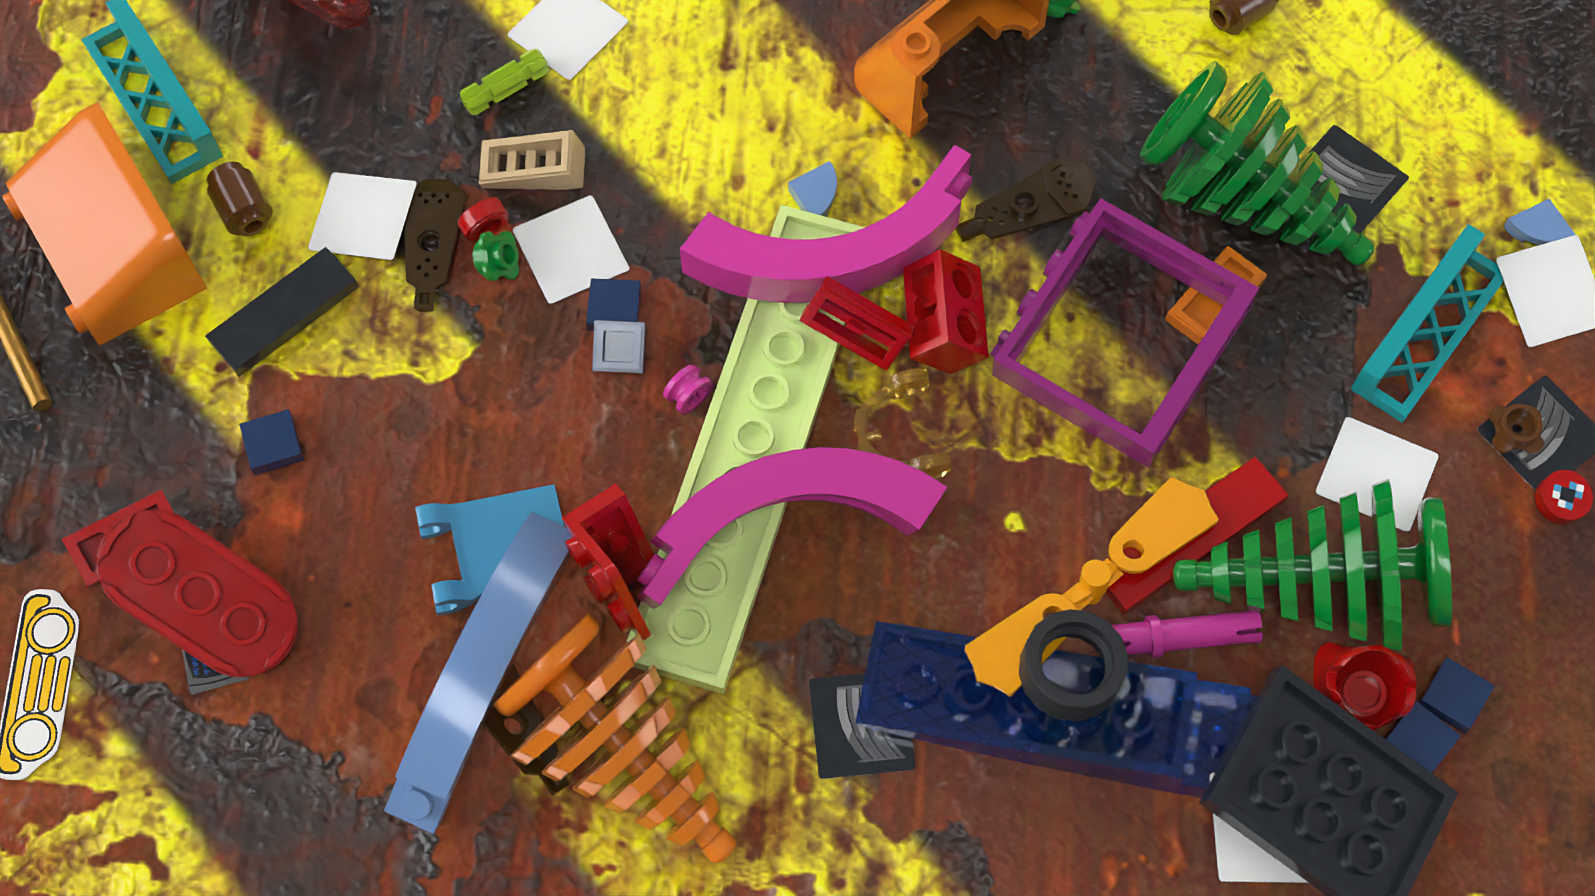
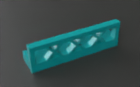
(160, 78)
(1420, 310)

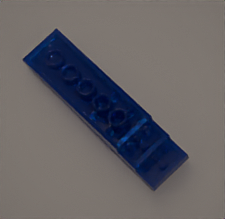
(1156, 734)

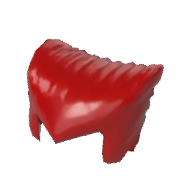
(1366, 681)

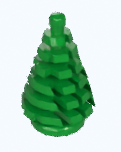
(1251, 166)
(1386, 564)

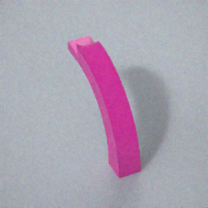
(860, 260)
(832, 475)

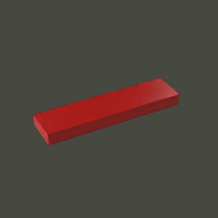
(1238, 503)

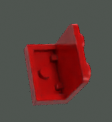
(614, 551)

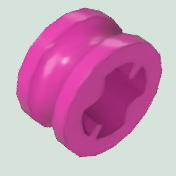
(688, 389)

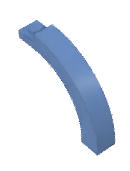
(477, 672)

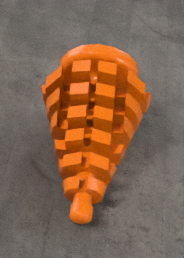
(624, 746)

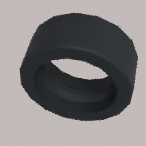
(1091, 630)

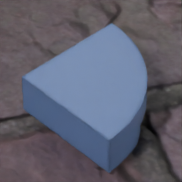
(815, 189)
(1539, 224)

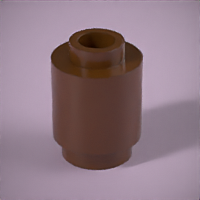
(1238, 15)
(238, 199)

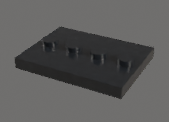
(1327, 793)

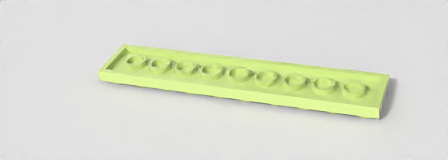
(758, 410)

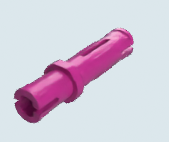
(1166, 635)

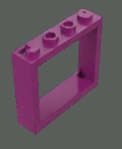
(1163, 253)

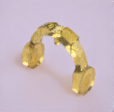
(899, 386)

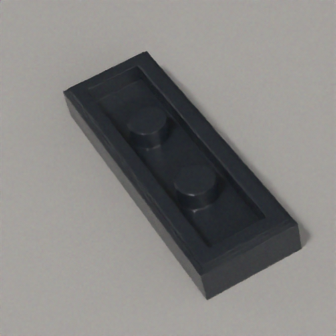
(282, 311)

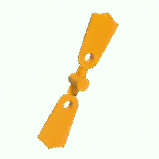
(1156, 530)

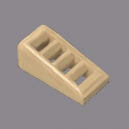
(551, 177)

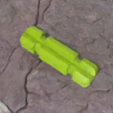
(504, 81)

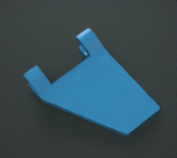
(481, 536)

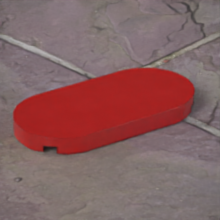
(196, 593)

